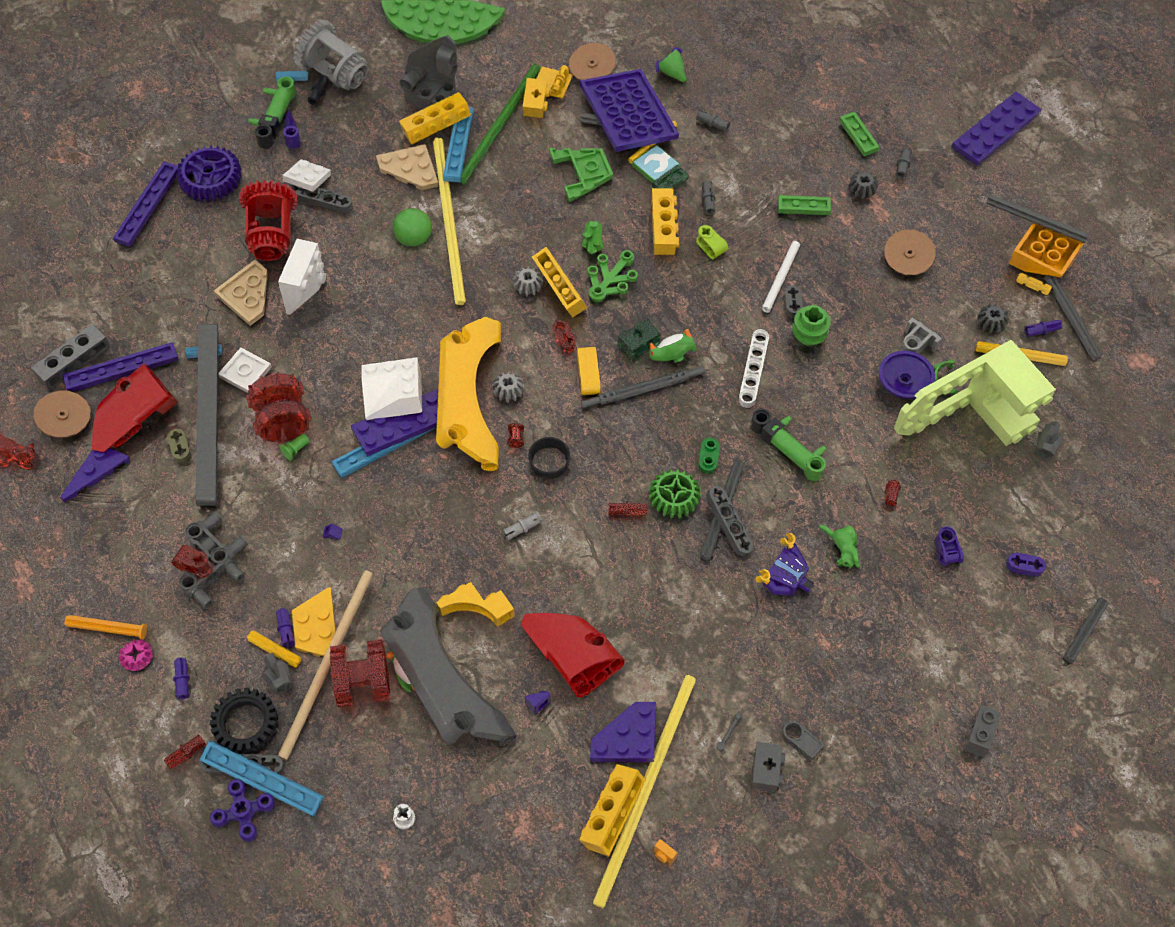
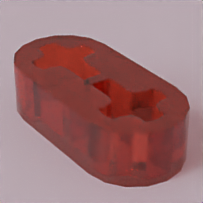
(560, 337)

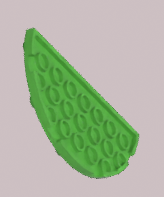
(437, 18)

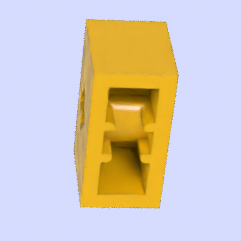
(535, 98)

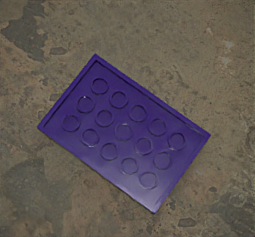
(628, 110)

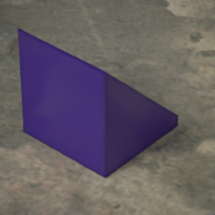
(332, 531)

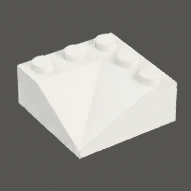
(301, 275)
(392, 388)

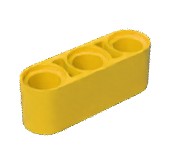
(588, 371)

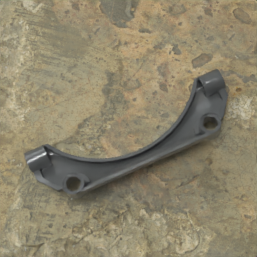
(440, 686)

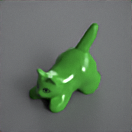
(845, 540)

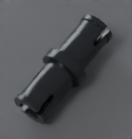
(318, 90)

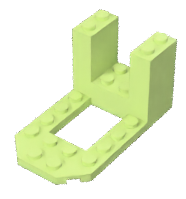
(1002, 391)

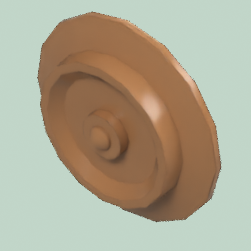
(592, 61)
(909, 252)
(62, 414)

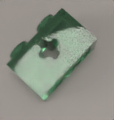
(638, 339)

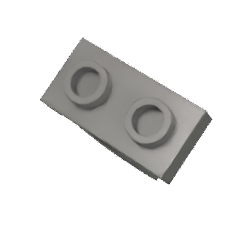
(919, 338)

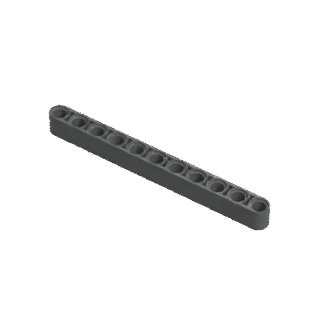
(207, 415)

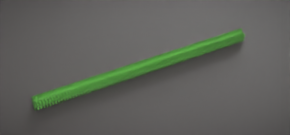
(498, 124)

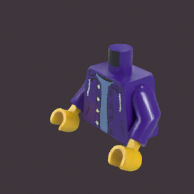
(787, 571)

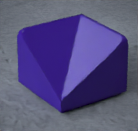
(537, 701)

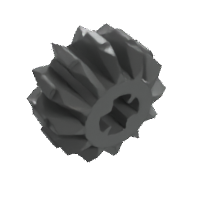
(863, 185)
(993, 318)

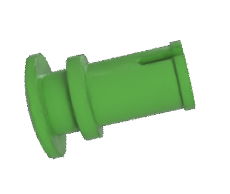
(294, 446)

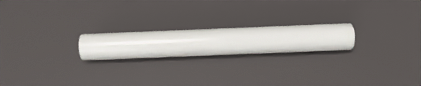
(771, 297)

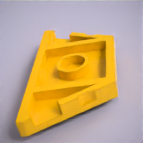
(314, 624)

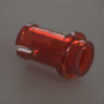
(892, 492)

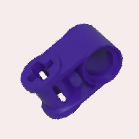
(949, 550)

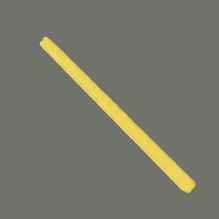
(449, 223)
(650, 777)

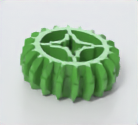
(661, 490)

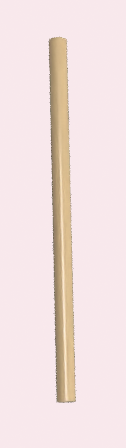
(324, 666)

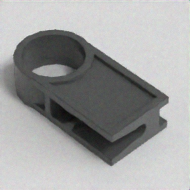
(806, 744)

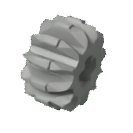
(528, 281)
(508, 386)

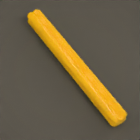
(1032, 355)

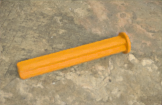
(106, 626)

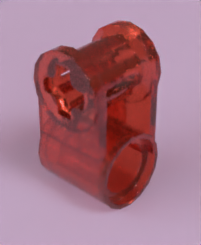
(192, 561)

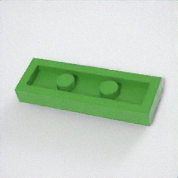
(859, 134)
(804, 205)

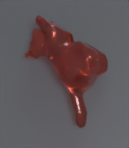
(14, 452)

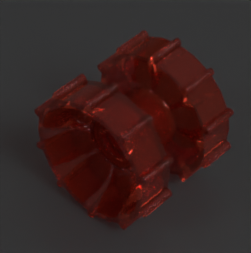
(278, 407)
(359, 673)

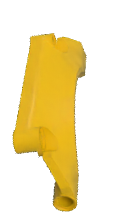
(458, 408)

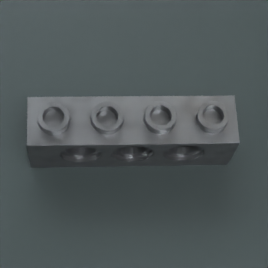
(70, 356)

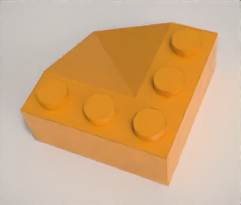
(1045, 252)

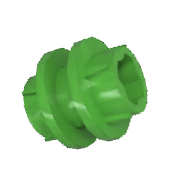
(811, 325)

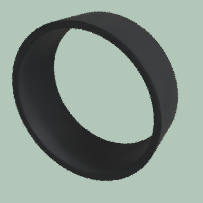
(549, 442)

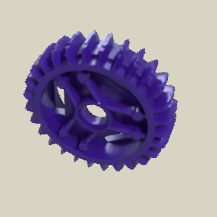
(211, 185)

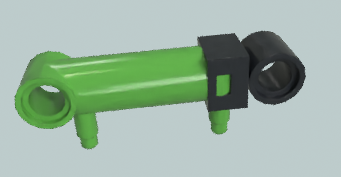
(269, 123)
(774, 433)

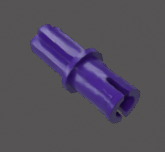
(1042, 328)
(285, 627)
(181, 678)

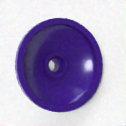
(906, 367)

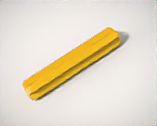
(272, 647)

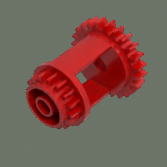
(267, 201)

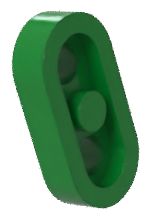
(709, 454)

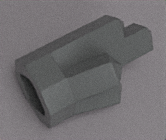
(1048, 440)
(277, 674)

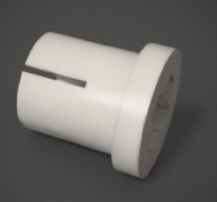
(401, 822)

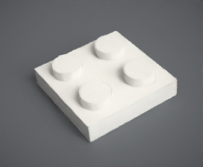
(306, 175)
(244, 369)

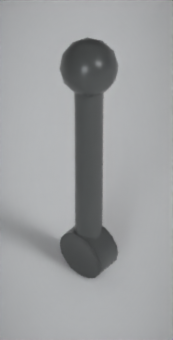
(721, 745)

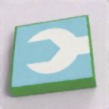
(654, 163)

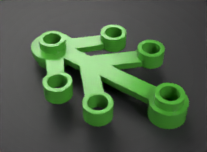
(626, 259)

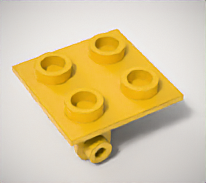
(556, 80)

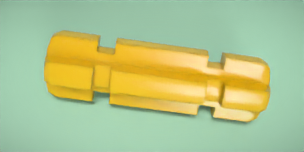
(1034, 284)

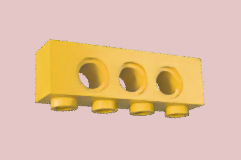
(435, 118)
(663, 221)
(559, 282)
(612, 809)

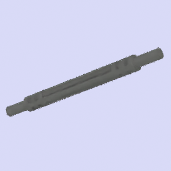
(642, 387)

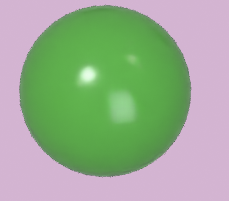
(412, 227)

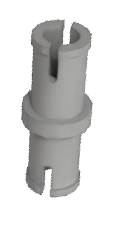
(522, 525)

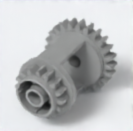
(317, 45)

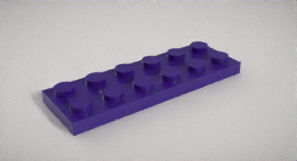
(996, 128)
(385, 432)

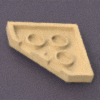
(409, 166)
(246, 292)

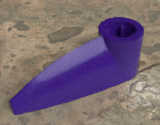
(291, 132)

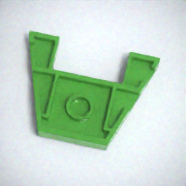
(589, 166)

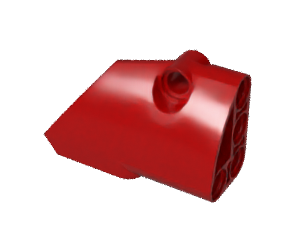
(124, 410)
(574, 648)

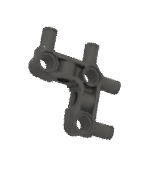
(214, 550)

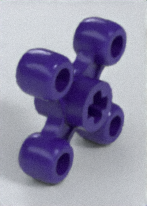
(243, 818)

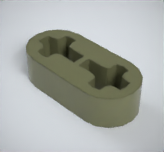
(175, 447)

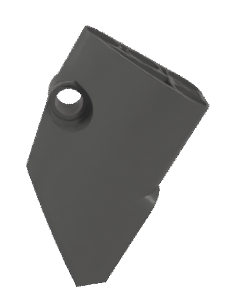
(431, 73)

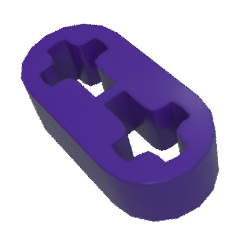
(1025, 564)

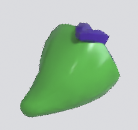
(672, 65)

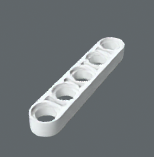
(753, 375)

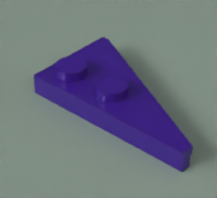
(93, 470)

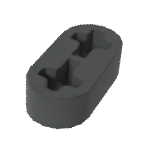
(789, 301)

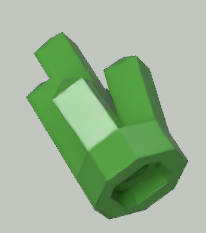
(592, 237)

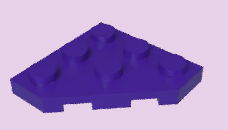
(628, 736)

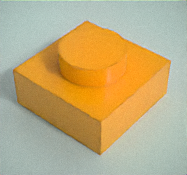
(664, 852)

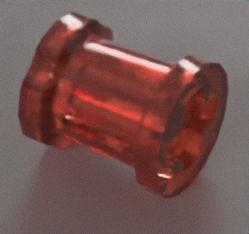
(515, 435)

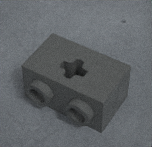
(982, 731)
(765, 755)

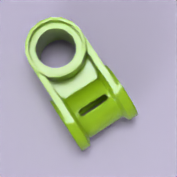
(711, 244)

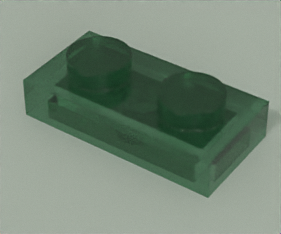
(671, 178)

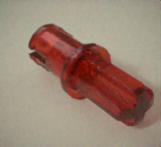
(627, 509)
(184, 751)

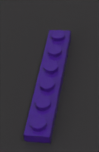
(146, 204)
(119, 367)

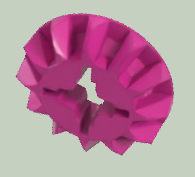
(142, 659)

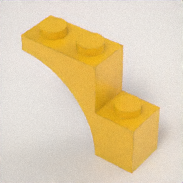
(467, 598)

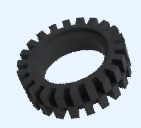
(228, 705)

